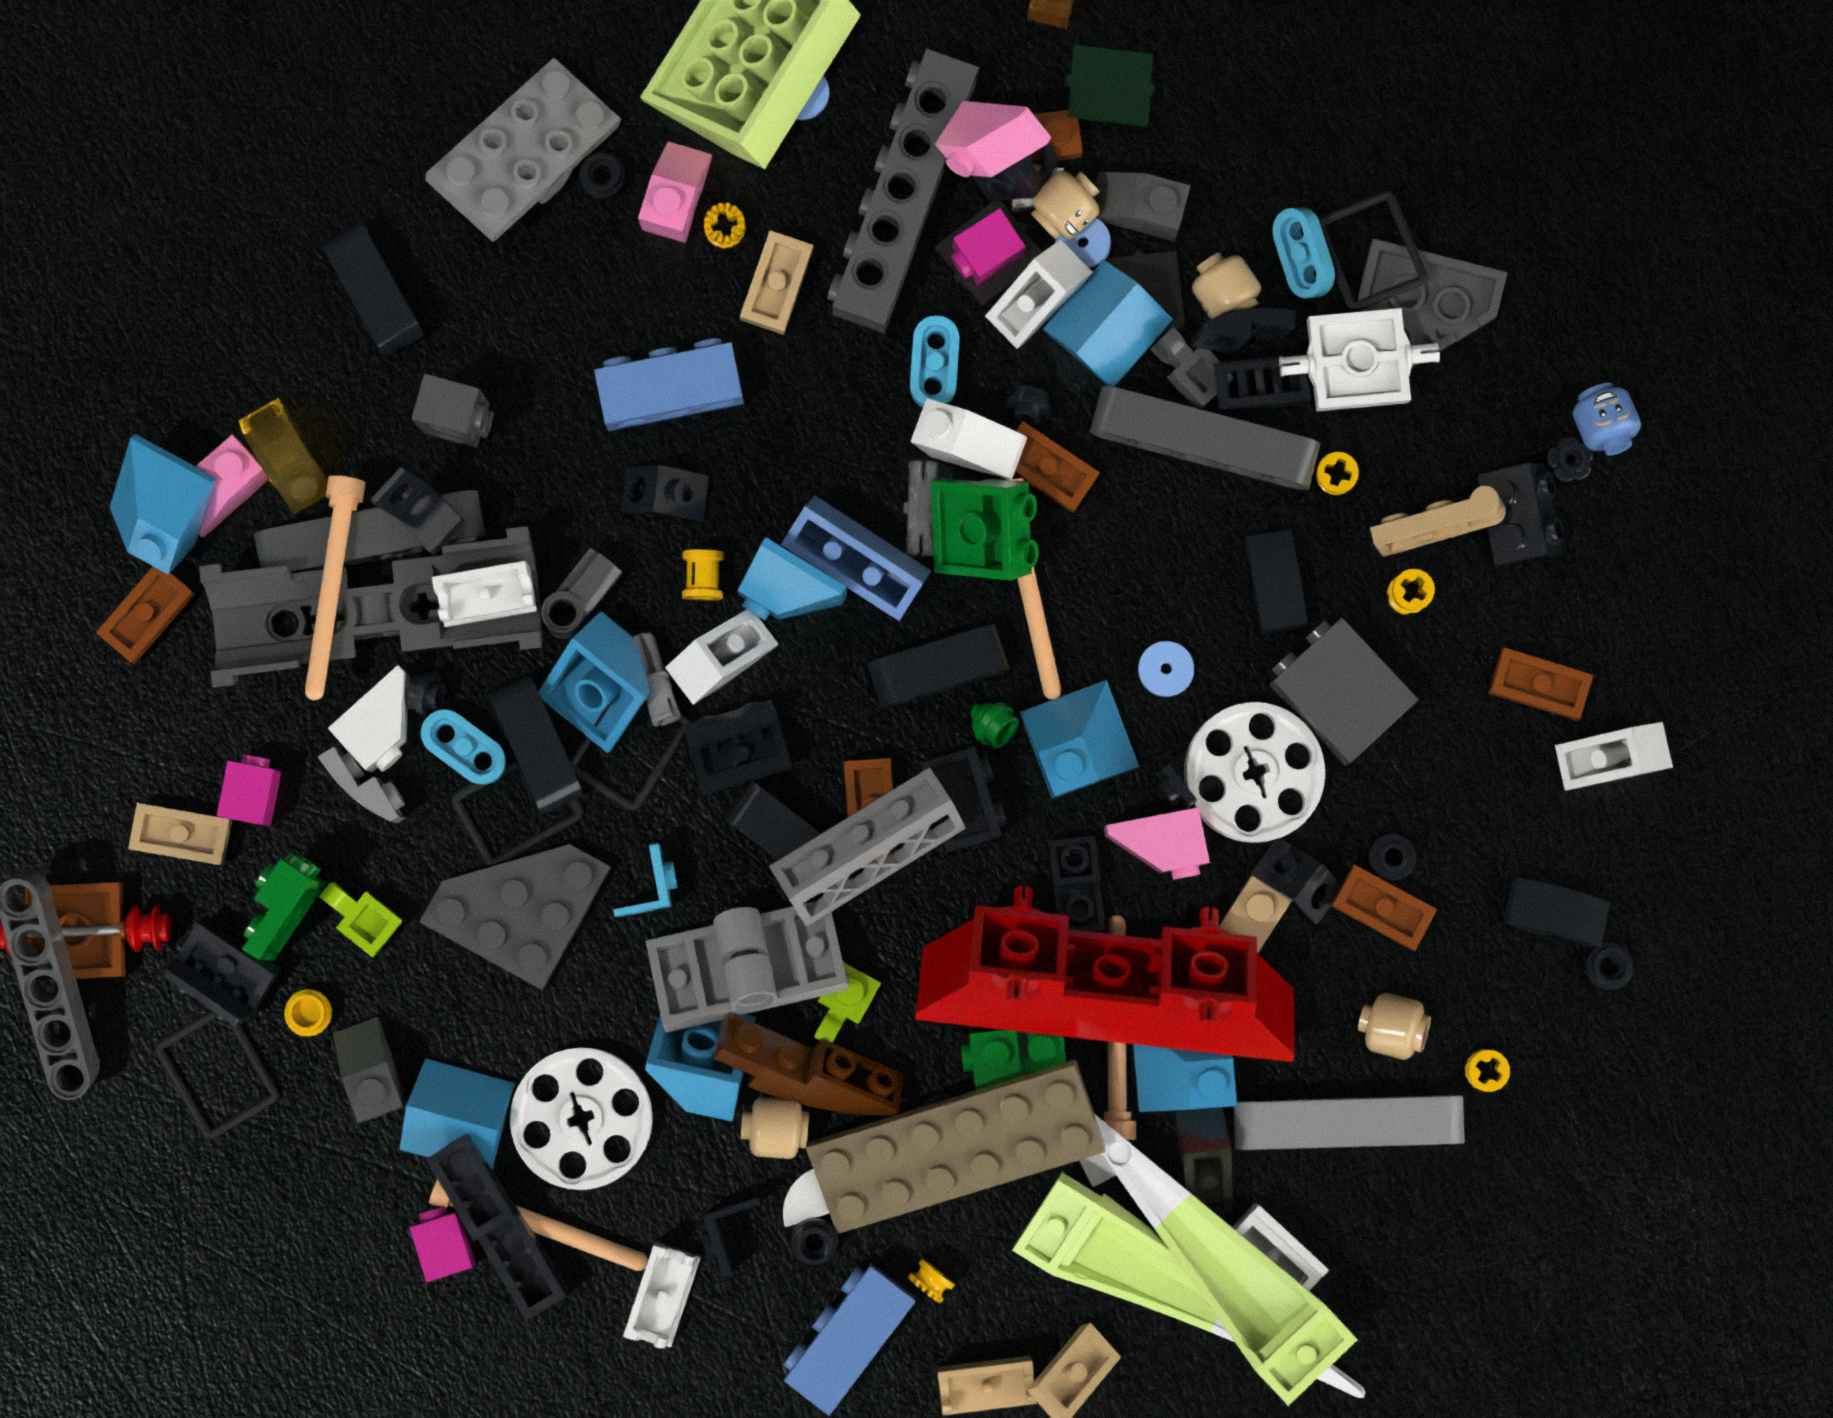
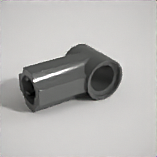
(581, 590)

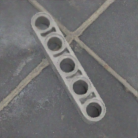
(1349, 1122)

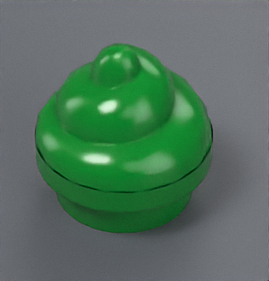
(993, 723)

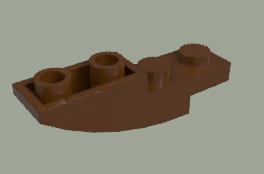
(814, 1077)

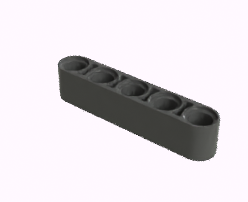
(1205, 437)
(371, 537)
(42, 1005)

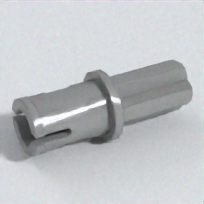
(660, 700)

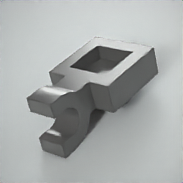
(1193, 369)

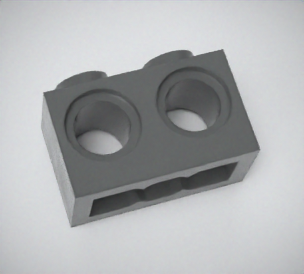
(452, 411)

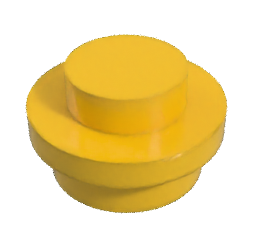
(308, 1012)

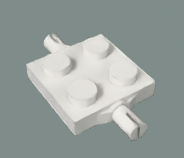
(1359, 359)

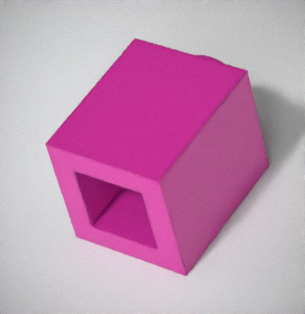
(987, 248)
(249, 791)
(442, 1244)

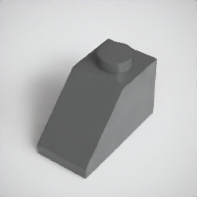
(1141, 202)
(369, 1070)

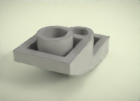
(373, 794)

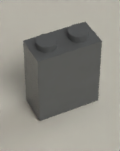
(1341, 690)

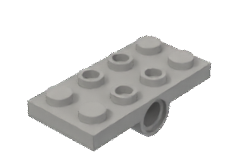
(523, 150)
(744, 965)

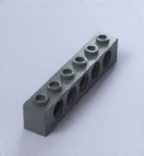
(874, 304)

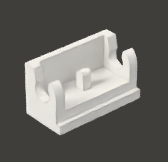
(485, 594)
(1280, 1246)
(662, 1295)

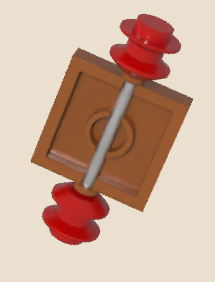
(96, 928)

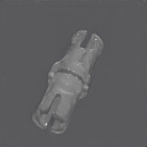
(920, 509)

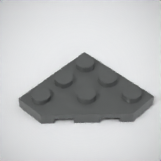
(1444, 309)
(520, 909)

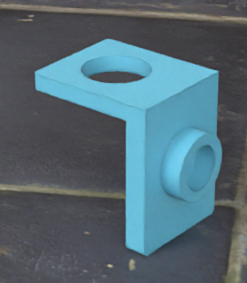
(665, 881)

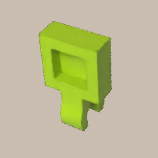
(364, 921)
(847, 1004)

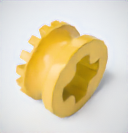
(732, 214)
(1324, 479)
(1473, 1073)
(932, 1280)

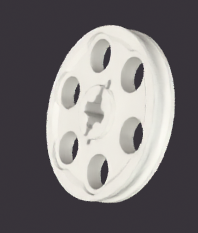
(1278, 775)
(556, 1115)

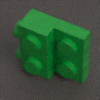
(983, 528)
(288, 894)
(1009, 1054)

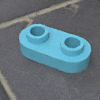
(1303, 254)
(934, 363)
(464, 747)

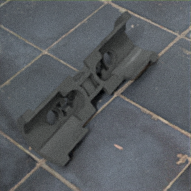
(250, 600)

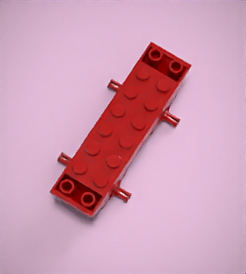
(1040, 977)

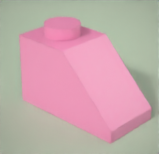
(989, 138)
(674, 191)
(237, 479)
(1165, 841)

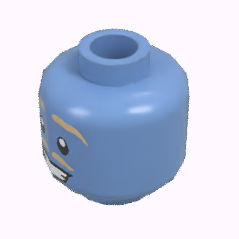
(1606, 418)

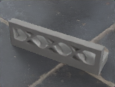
(864, 843)

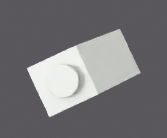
(1038, 293)
(968, 439)
(720, 655)
(377, 723)
(1613, 756)

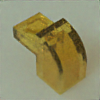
(284, 455)

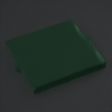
(1110, 85)

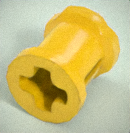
(702, 574)
(1424, 591)

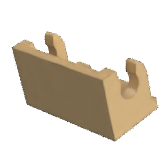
(986, 1385)

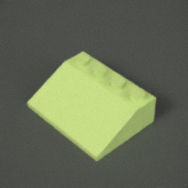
(749, 69)

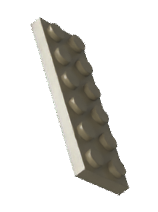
(956, 1147)

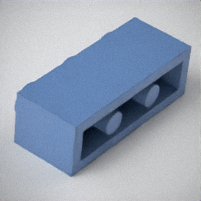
(668, 384)
(856, 557)
(847, 1337)

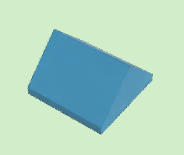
(1108, 323)
(454, 1103)

